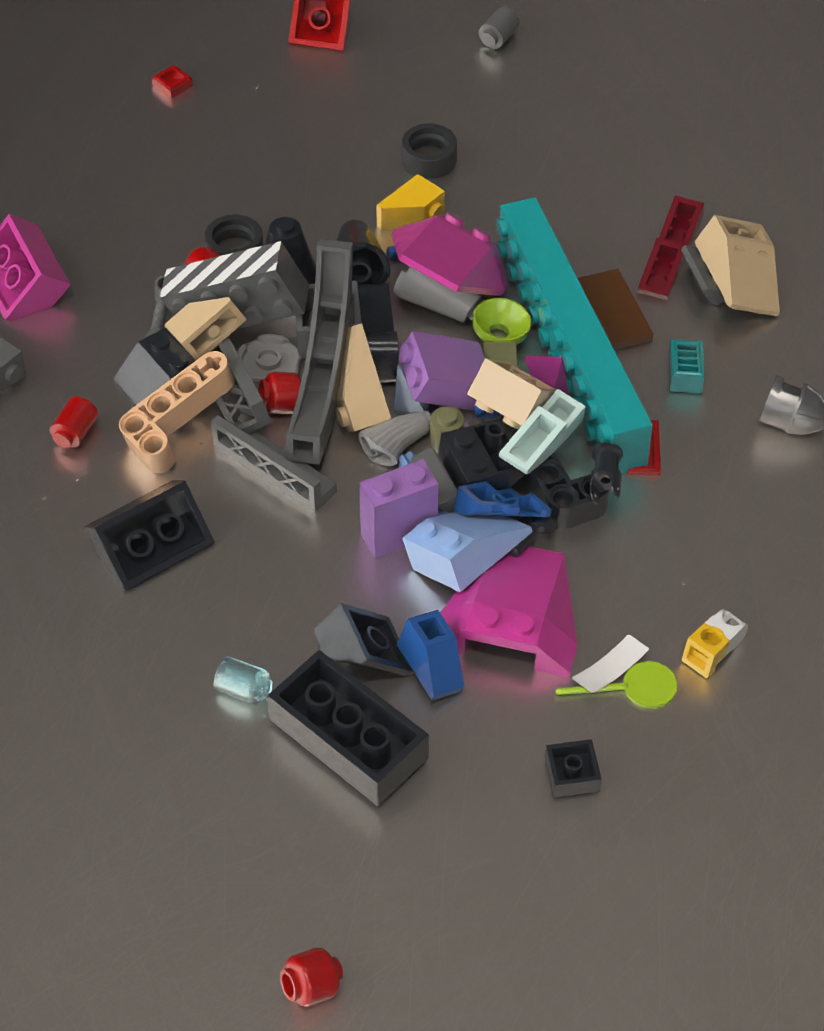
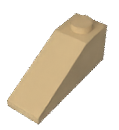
(359, 391)

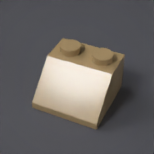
(508, 391)

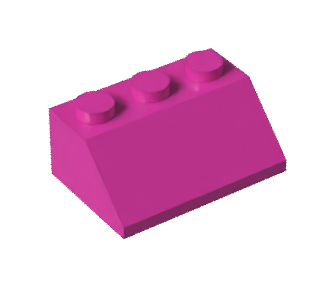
(28, 270)

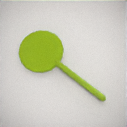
(644, 683)

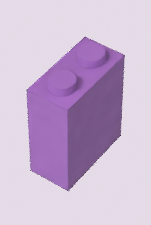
(441, 369)
(395, 505)

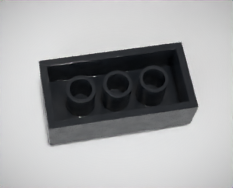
(348, 727)

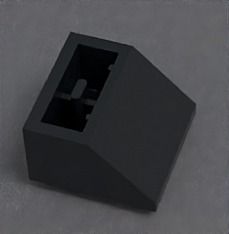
(473, 455)

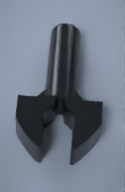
(539, 525)

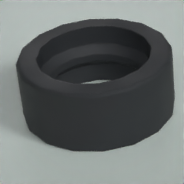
(429, 135)
(233, 226)

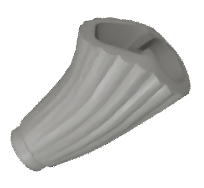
(388, 439)

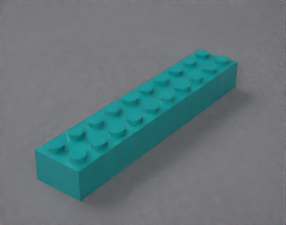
(572, 331)

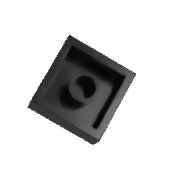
(573, 768)

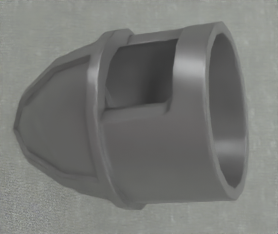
(793, 408)

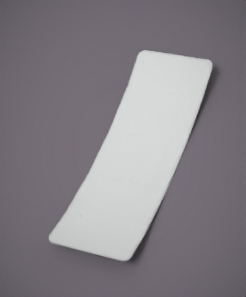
(612, 664)

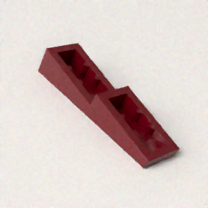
(666, 254)

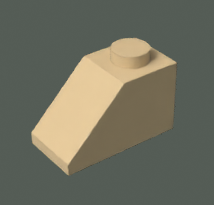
(205, 325)

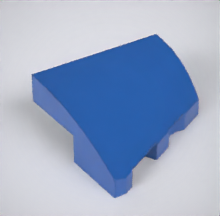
(485, 500)

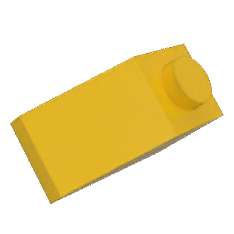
(410, 203)

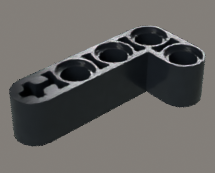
(379, 329)
(567, 498)

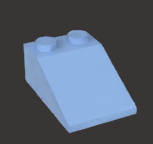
(461, 547)

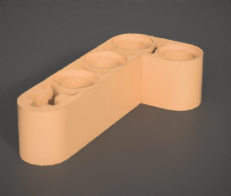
(172, 406)

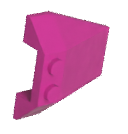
(452, 254)
(521, 607)

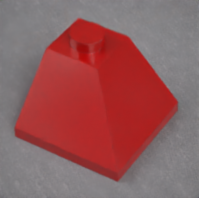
(320, 23)

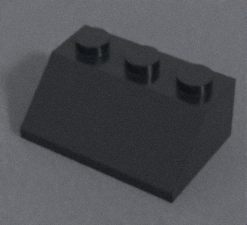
(149, 534)

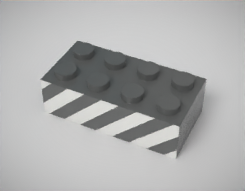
(257, 280)

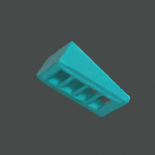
(680, 376)

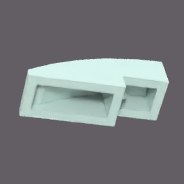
(543, 432)

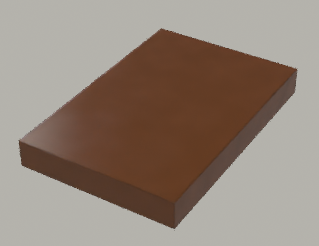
(616, 309)

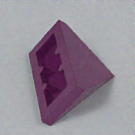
(548, 370)

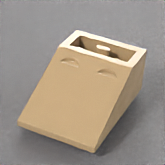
(741, 264)

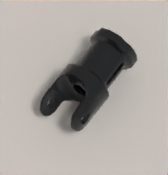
(606, 473)

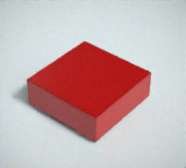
(172, 81)

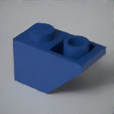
(432, 654)

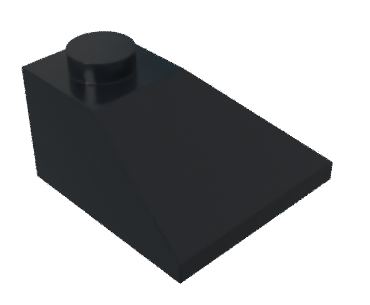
(361, 640)

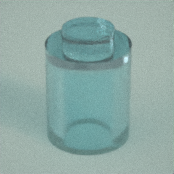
(242, 680)

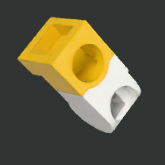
(713, 642)

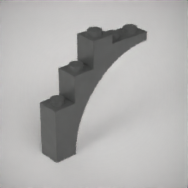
(331, 317)

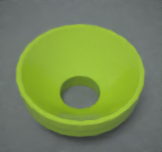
(504, 316)

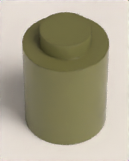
(444, 420)

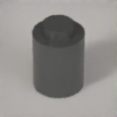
(499, 27)

